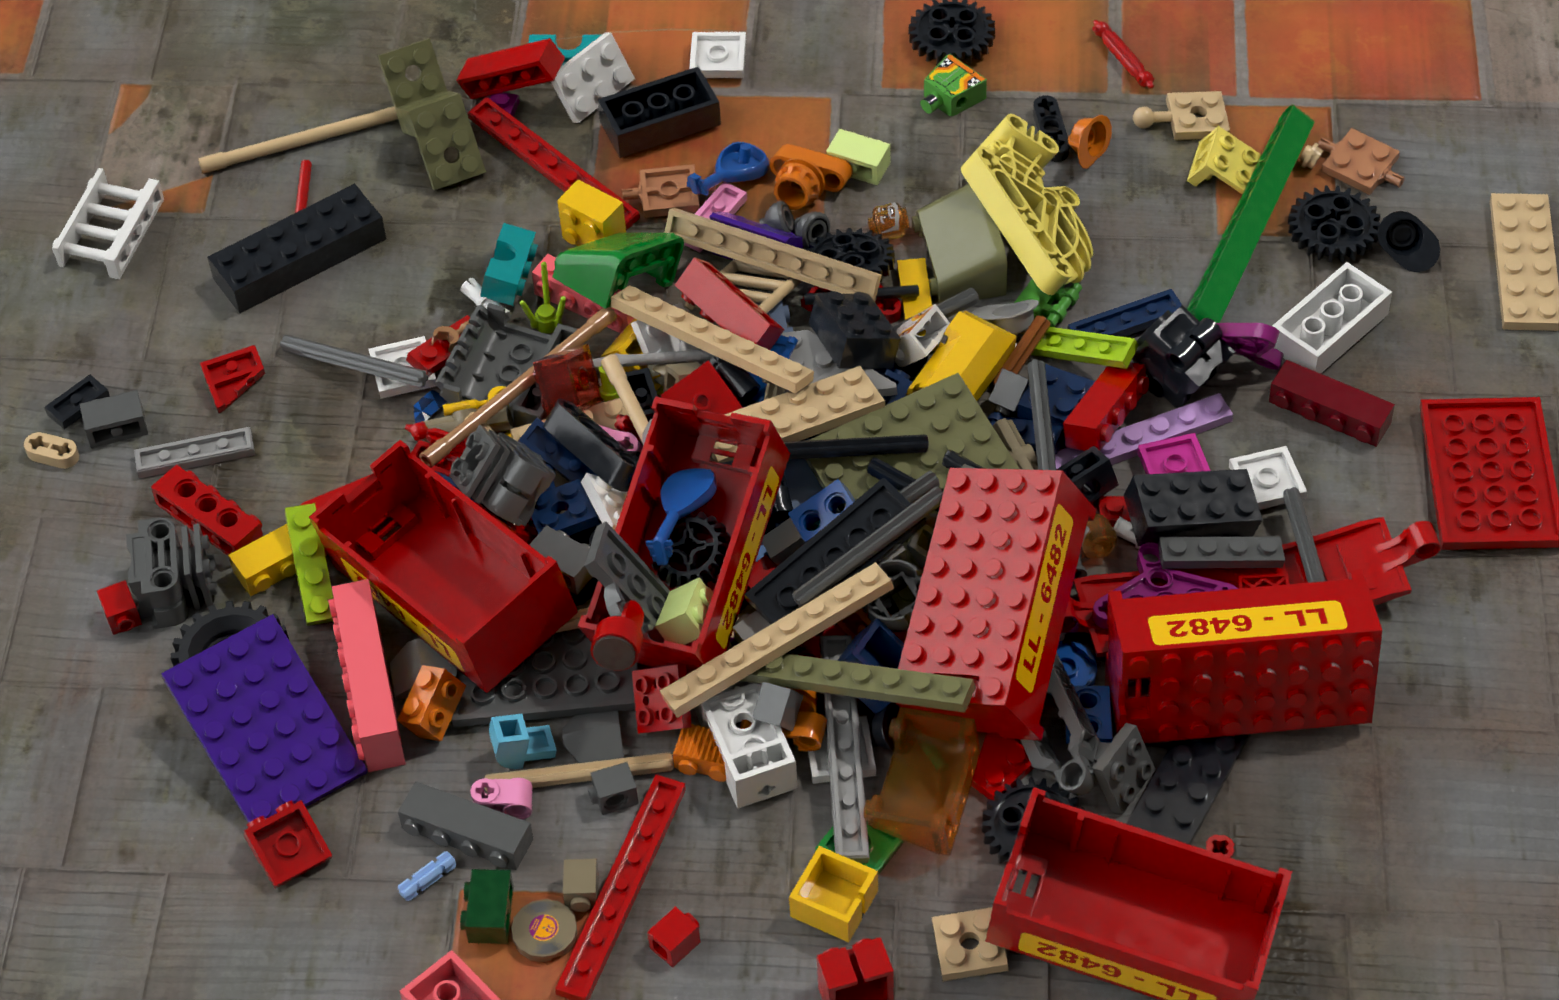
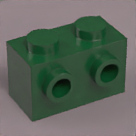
(488, 906)

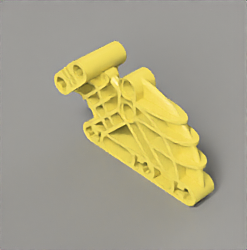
(1032, 218)

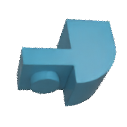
(516, 743)

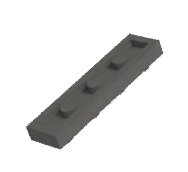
(1220, 552)

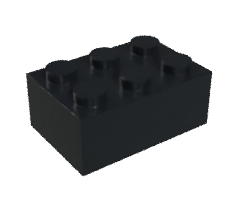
(854, 330)

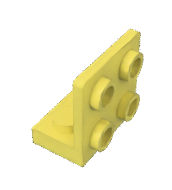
(1225, 158)

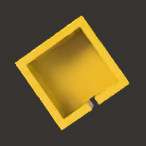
(589, 214)
(833, 893)

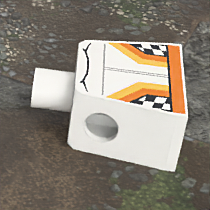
(915, 347)

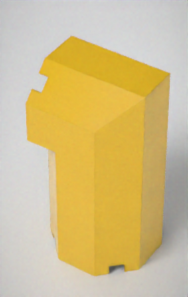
(971, 349)

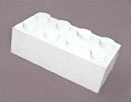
(1332, 318)

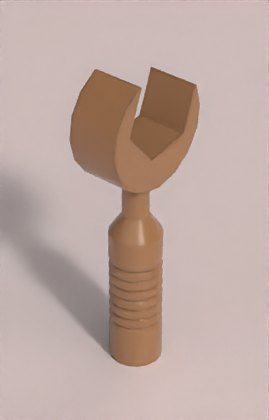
(449, 334)

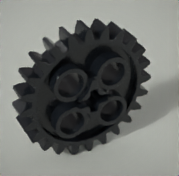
(951, 29)
(1334, 223)
(857, 250)
(1006, 806)

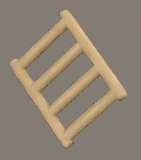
(766, 300)

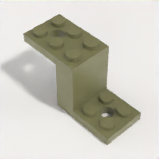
(431, 114)

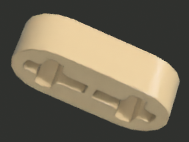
(51, 451)

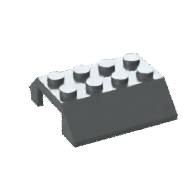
(495, 355)

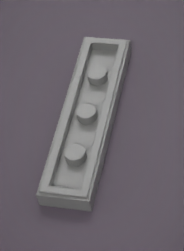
(194, 452)

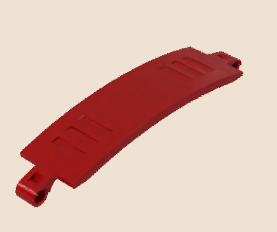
(1353, 547)

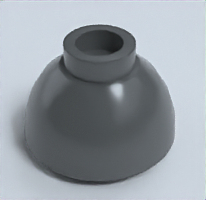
(779, 217)
(811, 226)

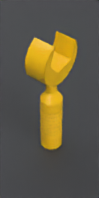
(449, 408)

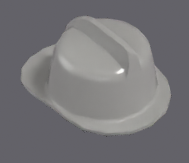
(1010, 316)

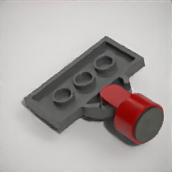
(631, 597)

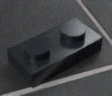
(66, 407)

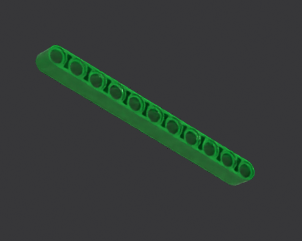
(1251, 215)

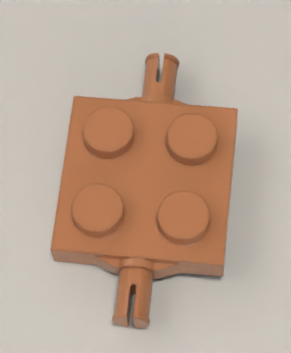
(1361, 161)
(665, 189)

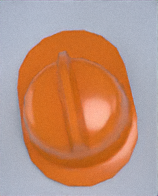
(1090, 139)

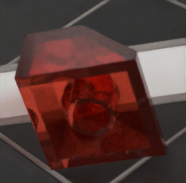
(568, 377)

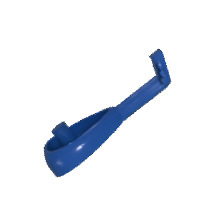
(734, 164)
(680, 496)

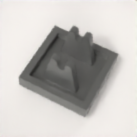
(1122, 767)

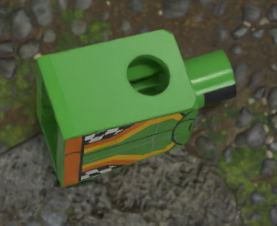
(952, 87)

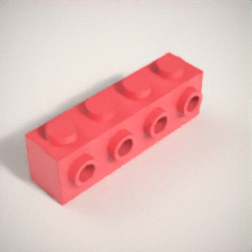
(574, 301)

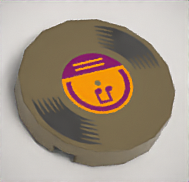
(544, 930)

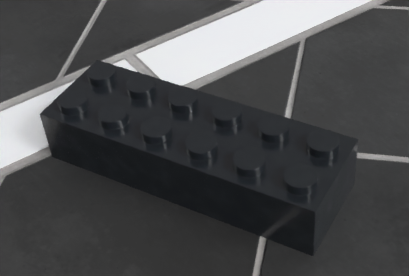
(297, 248)

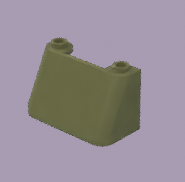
(962, 246)

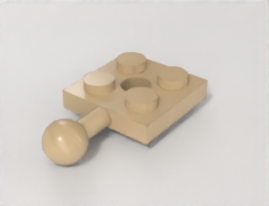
(1181, 114)
(960, 962)

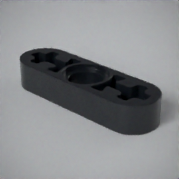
(1055, 119)

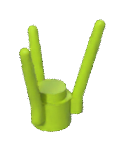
(546, 316)

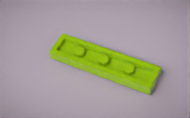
(1087, 347)
(309, 564)

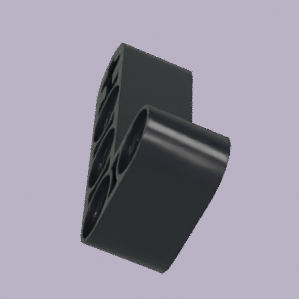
(592, 444)

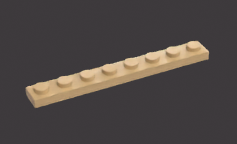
(771, 254)
(712, 339)
(776, 639)

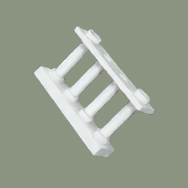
(125, 238)

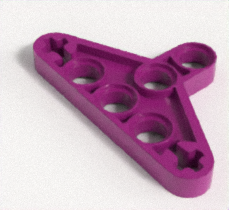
(1254, 342)
(1141, 586)

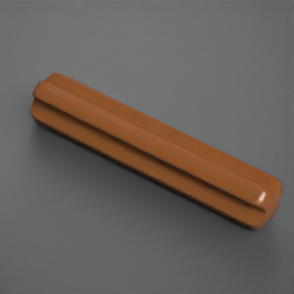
(1026, 346)

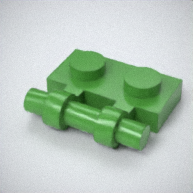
(1054, 313)

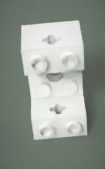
(755, 757)

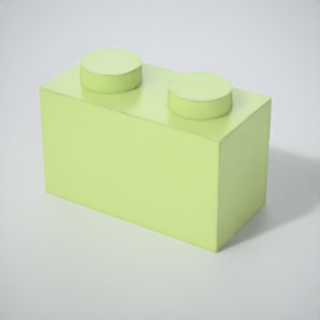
(866, 155)
(684, 612)

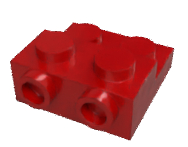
(287, 843)

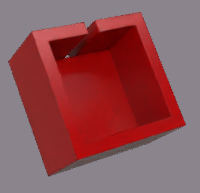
(856, 972)

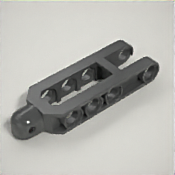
(1077, 774)

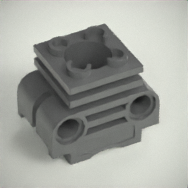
(501, 475)
(166, 571)

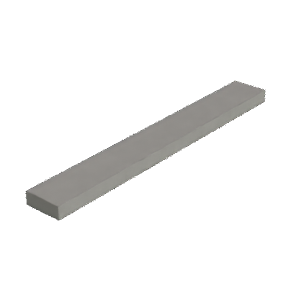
(845, 763)

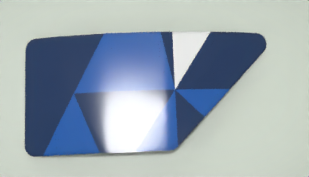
(428, 406)

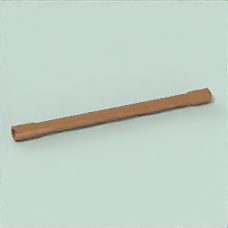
(443, 446)

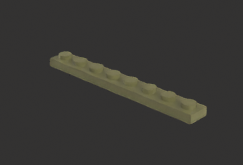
(867, 682)

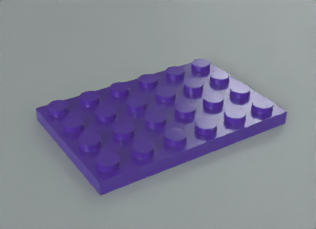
(263, 721)

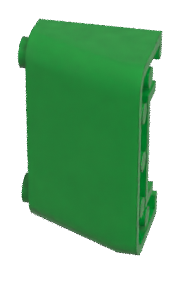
(609, 262)

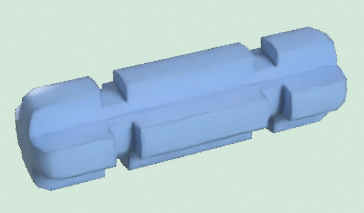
(427, 876)

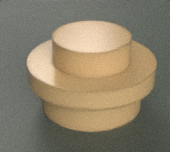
(1310, 155)

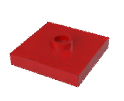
(705, 391)

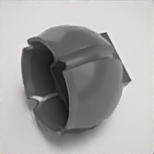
(901, 575)

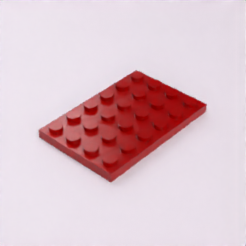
(1491, 473)

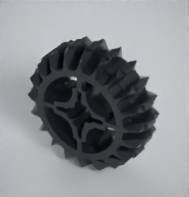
(713, 553)

